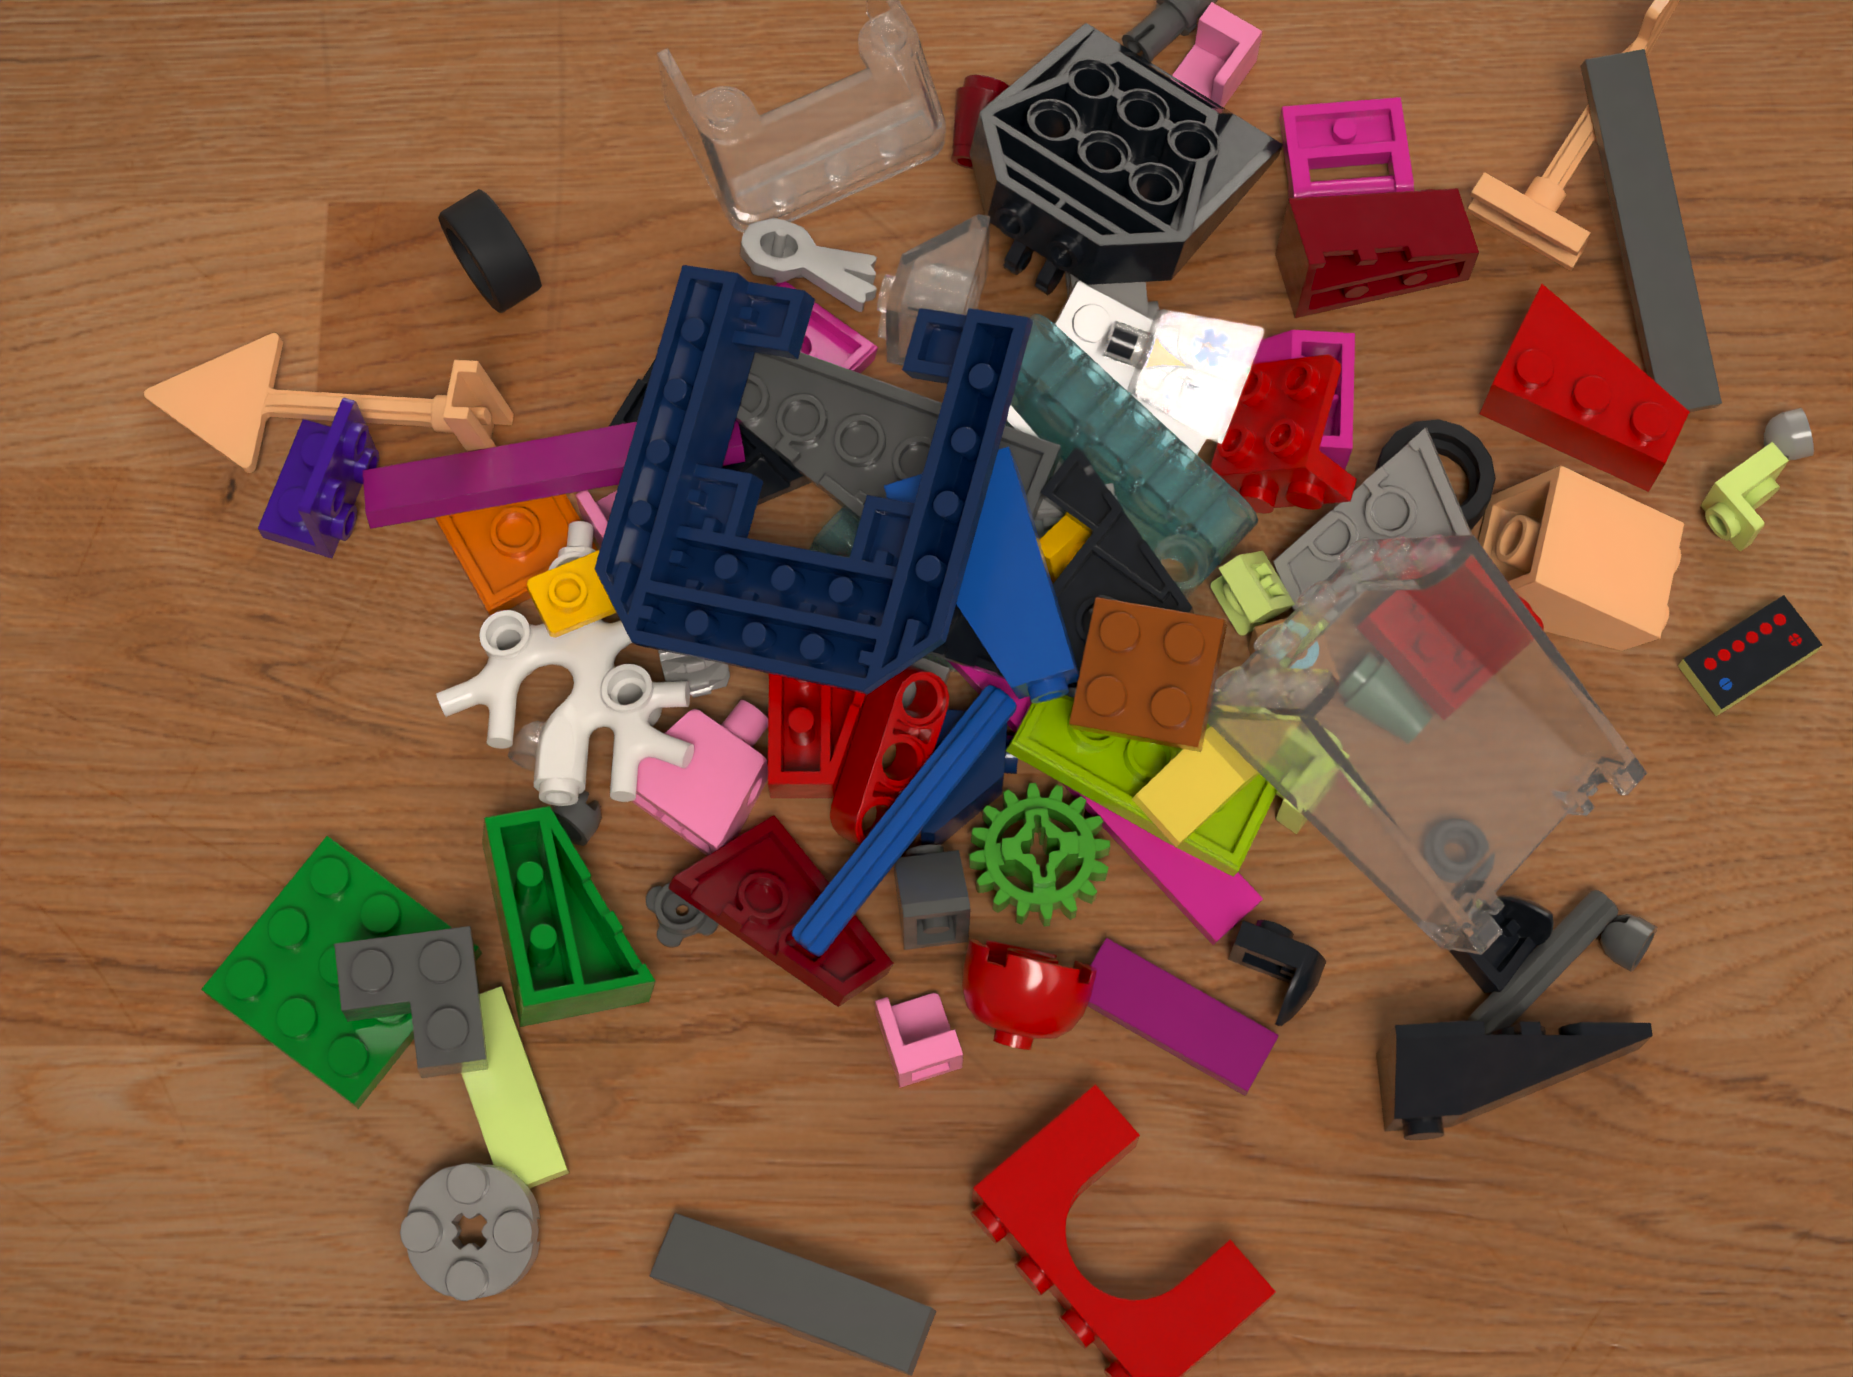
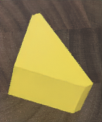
(1194, 787)

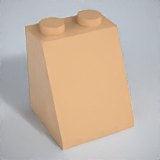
(1585, 557)

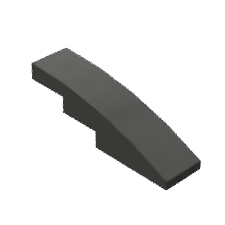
(793, 1294)

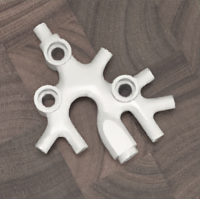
(600, 697)

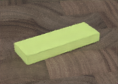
(510, 1101)

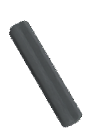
(1547, 962)

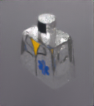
(1187, 367)

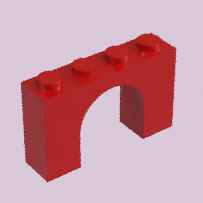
(1029, 1207)

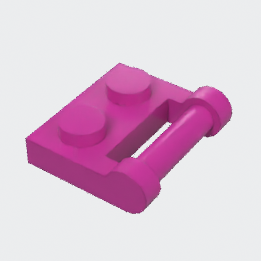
(1344, 137)

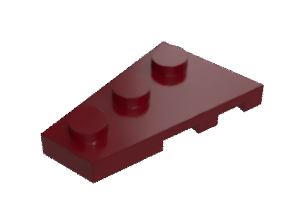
(761, 892)

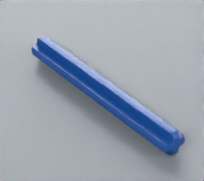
(904, 820)

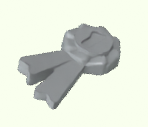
(787, 251)

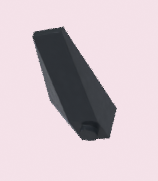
(1456, 1072)

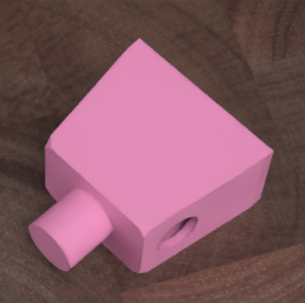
(718, 787)

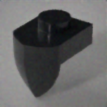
(1523, 927)
(1273, 951)

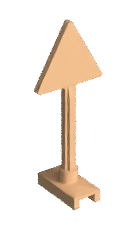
(1533, 215)
(234, 397)

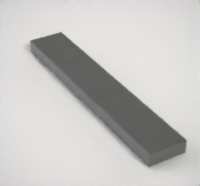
(1650, 228)

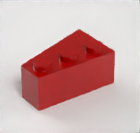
(808, 736)

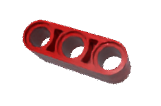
(881, 725)

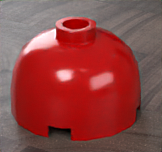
(1024, 992)

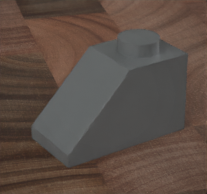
(932, 897)

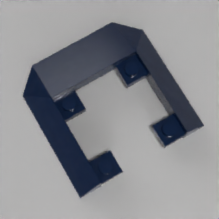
(681, 523)

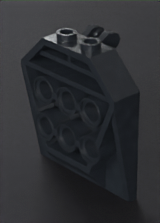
(1110, 165)

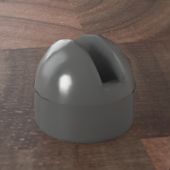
(579, 819)
(1627, 940)

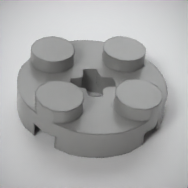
(433, 1231)

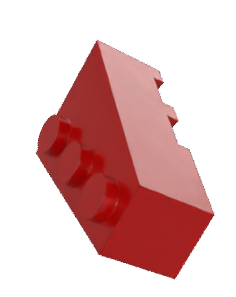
(1583, 396)

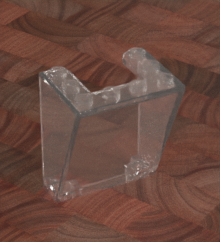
(1423, 727)

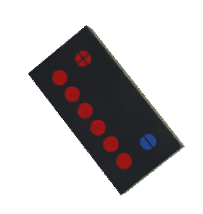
(1750, 655)

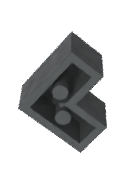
(424, 976)

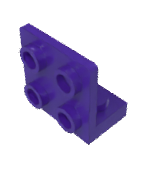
(320, 483)

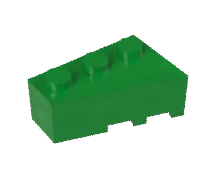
(555, 929)

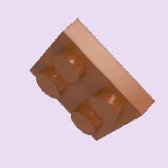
(1148, 674)

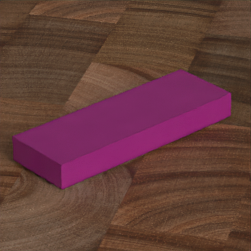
(1179, 1017)

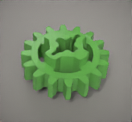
(1014, 858)

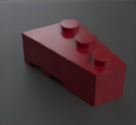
(1372, 247)

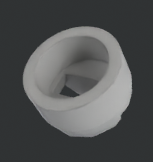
(1790, 434)

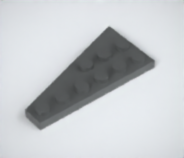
(858, 431)

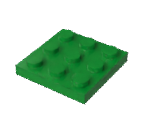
(286, 974)

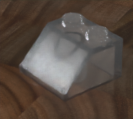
(936, 275)

